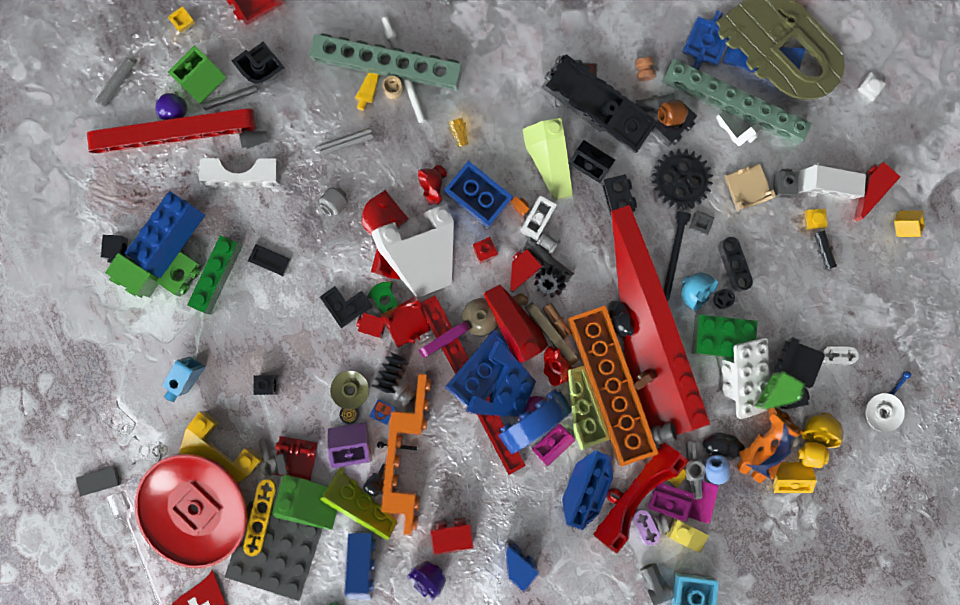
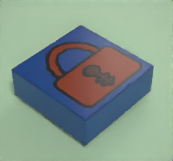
(382, 411)

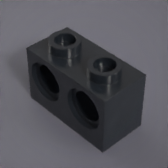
(613, 197)

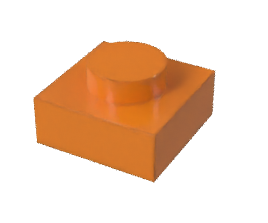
(520, 206)

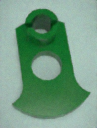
(381, 290)

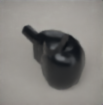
(374, 484)

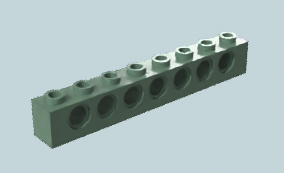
(320, 53)
(736, 102)

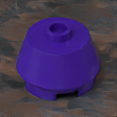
(427, 579)

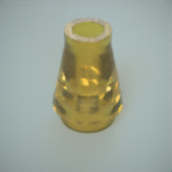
(459, 132)

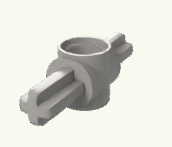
(693, 458)

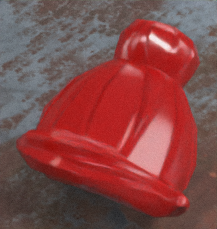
(431, 183)
(556, 366)

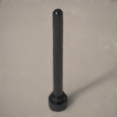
(682, 219)

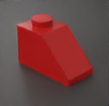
(522, 269)

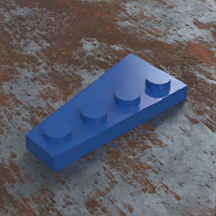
(738, 59)

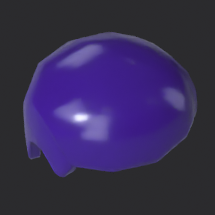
(170, 106)

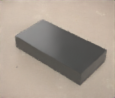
(97, 481)

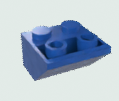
(520, 569)

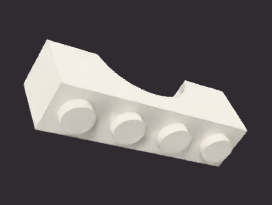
(264, 173)

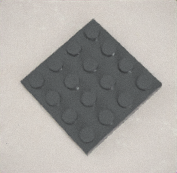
(283, 561)

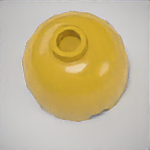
(823, 429)

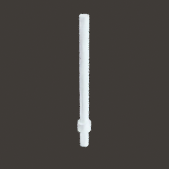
(392, 36)

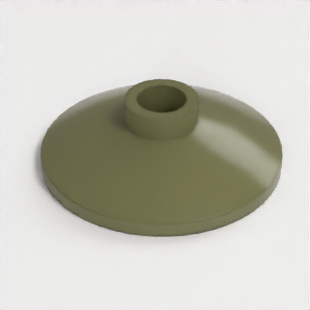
(339, 390)

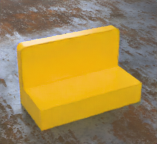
(794, 478)

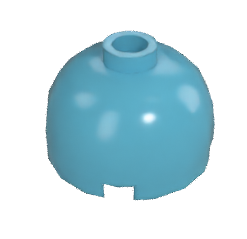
(697, 289)

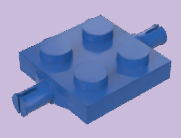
(705, 42)

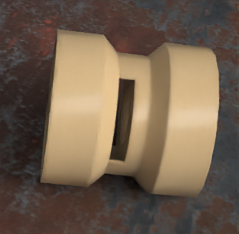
(390, 84)

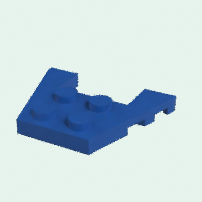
(511, 390)

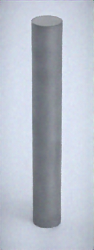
(230, 97)

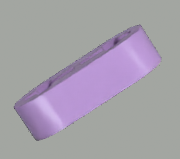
(649, 525)

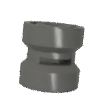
(663, 433)

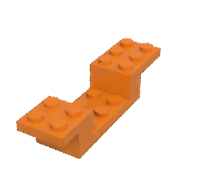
(400, 500)

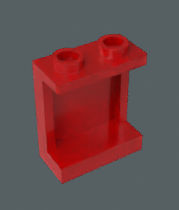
(253, 9)

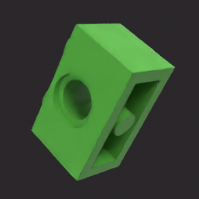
(170, 280)

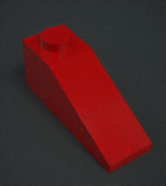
(877, 184)

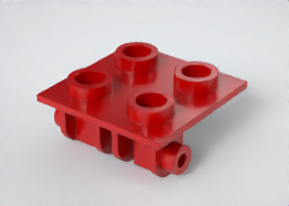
(299, 454)

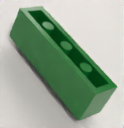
(214, 275)

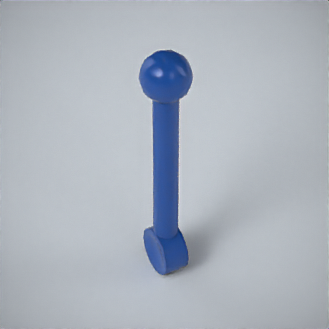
(907, 375)

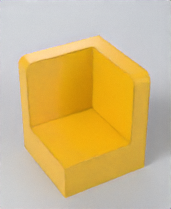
(909, 223)

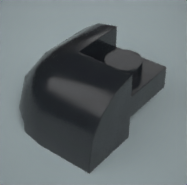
(258, 64)

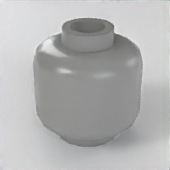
(333, 201)

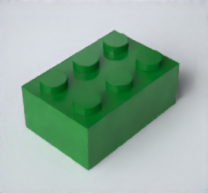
(719, 335)

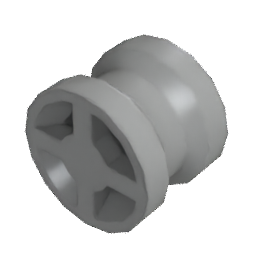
(405, 395)

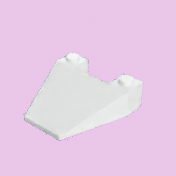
(424, 259)

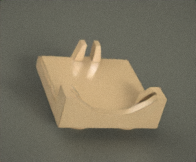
(749, 187)

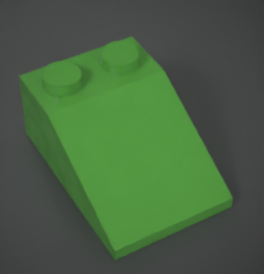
(301, 503)

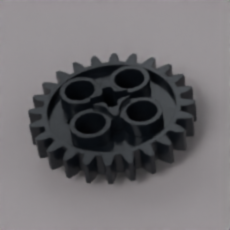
(667, 189)

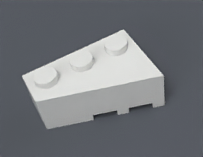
(831, 181)

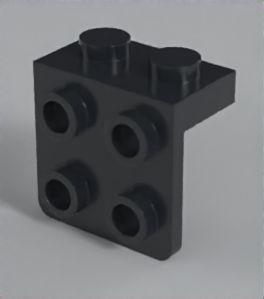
(800, 362)

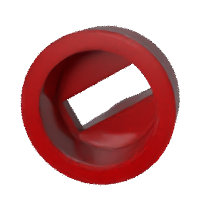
(616, 491)

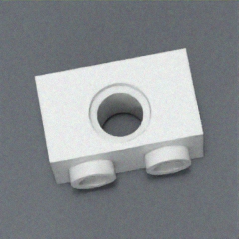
(538, 218)

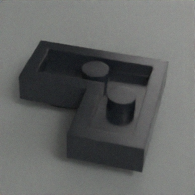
(342, 310)

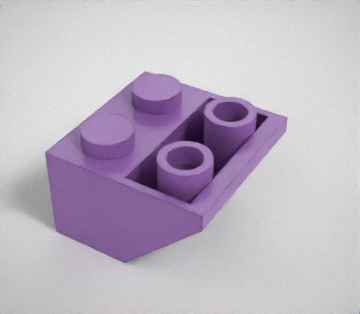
(348, 445)

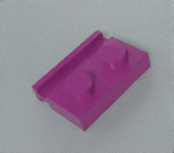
(672, 502)

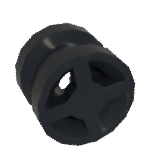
(728, 298)

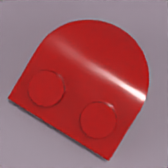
(381, 212)

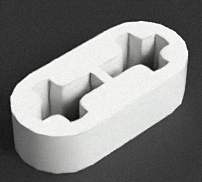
(839, 351)

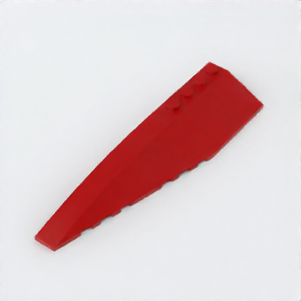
(655, 339)

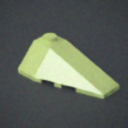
(548, 150)
(587, 417)

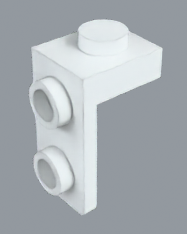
(735, 132)

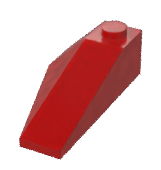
(518, 328)

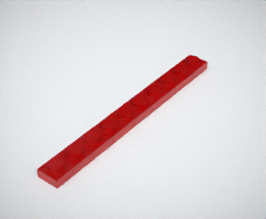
(457, 357)

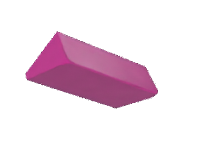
(553, 444)
(703, 508)

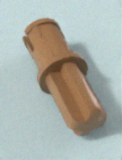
(557, 321)

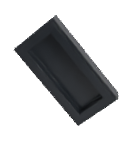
(269, 260)

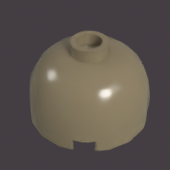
(479, 317)

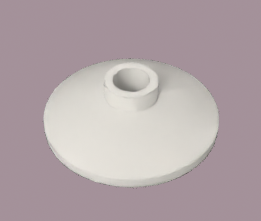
(893, 414)

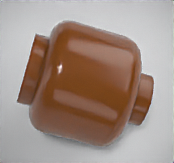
(672, 112)

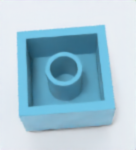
(694, 590)

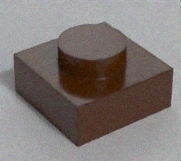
(644, 379)

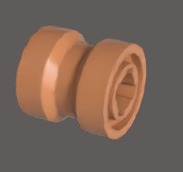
(645, 69)

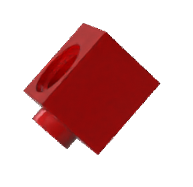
(485, 250)
(371, 325)

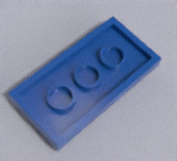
(478, 373)

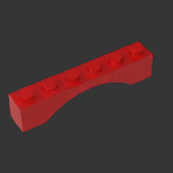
(616, 526)

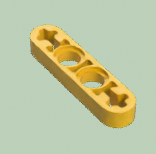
(261, 517)

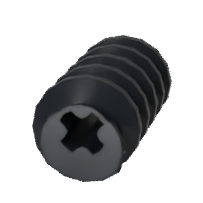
(391, 373)

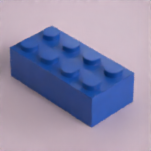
(164, 234)

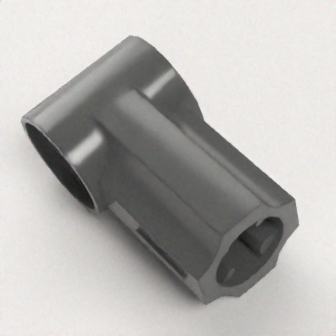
(657, 588)

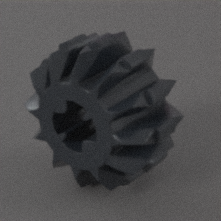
(546, 285)

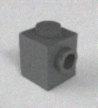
(786, 183)

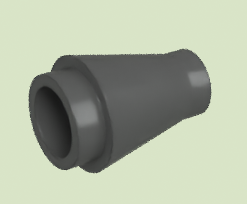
(252, 138)

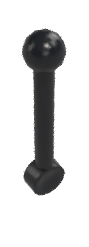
(380, 445)

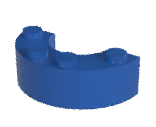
(535, 423)

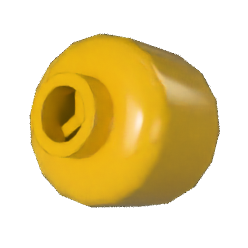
(813, 454)

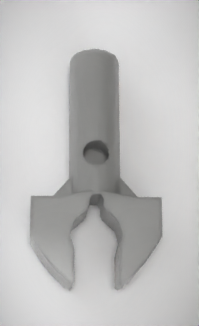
(268, 460)

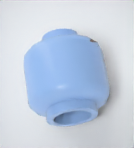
(717, 469)

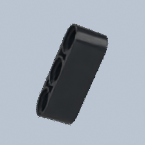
(743, 270)

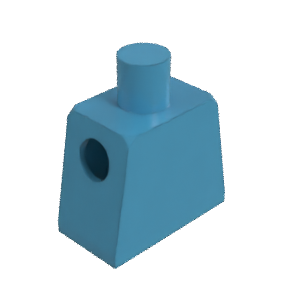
(182, 377)

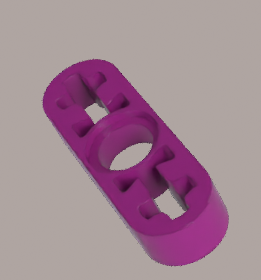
(444, 339)

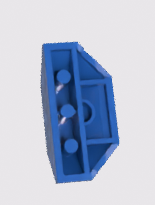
(587, 489)

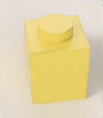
(687, 535)

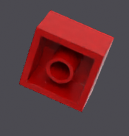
(451, 536)

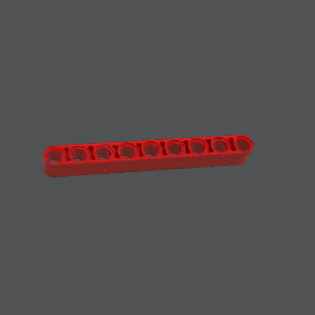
(171, 131)

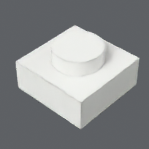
(871, 86)

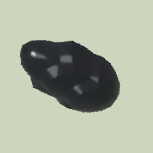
(620, 319)
(724, 445)

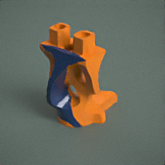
(770, 457)

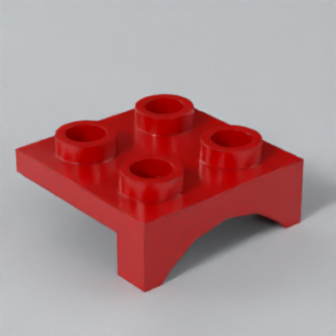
(406, 322)

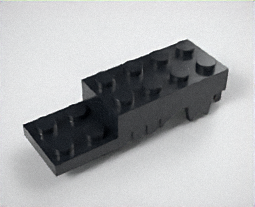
(598, 102)

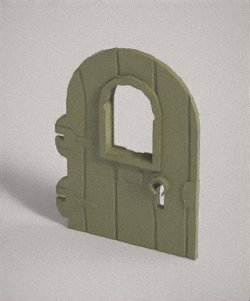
(762, 30)

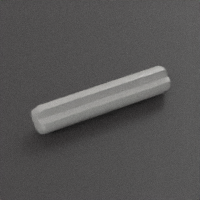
(114, 82)
(346, 141)

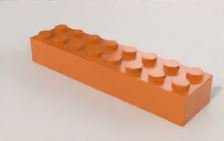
(612, 386)

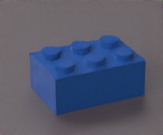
(478, 195)

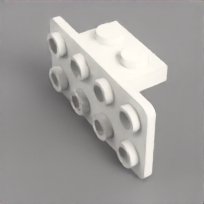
(746, 376)

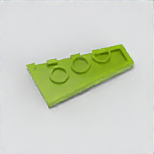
(356, 504)

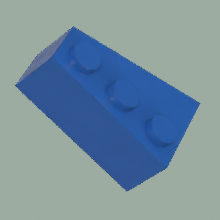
(359, 566)

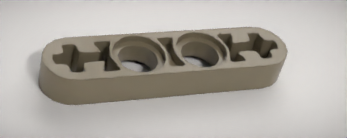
(551, 333)

